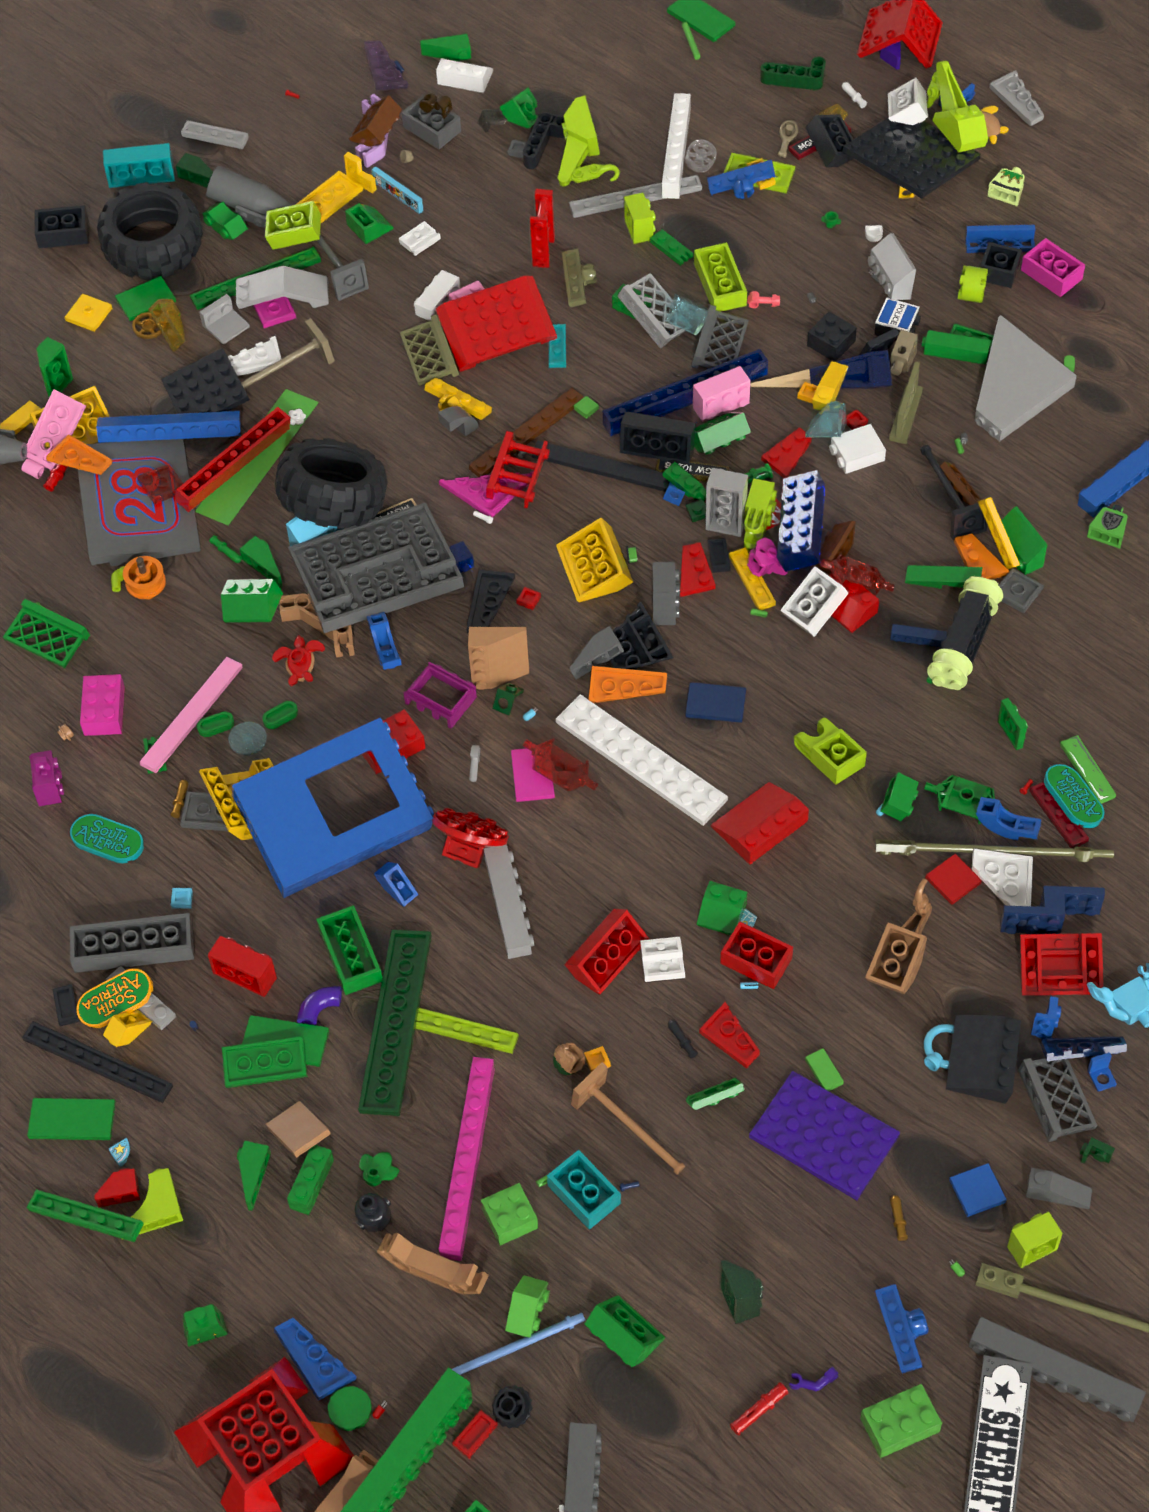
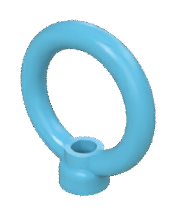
(934, 1059)

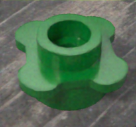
(831, 219)

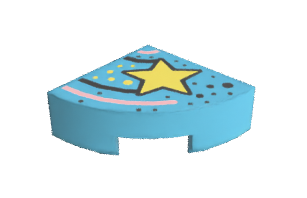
(120, 1152)

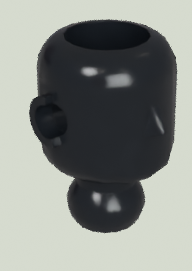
(372, 1212)

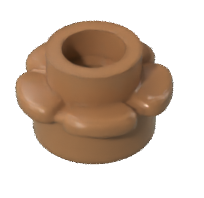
(65, 732)

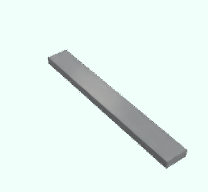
(616, 199)

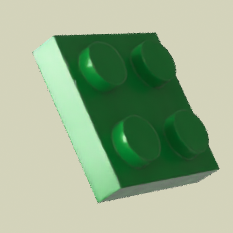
(1012, 723)

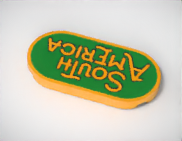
(115, 996)

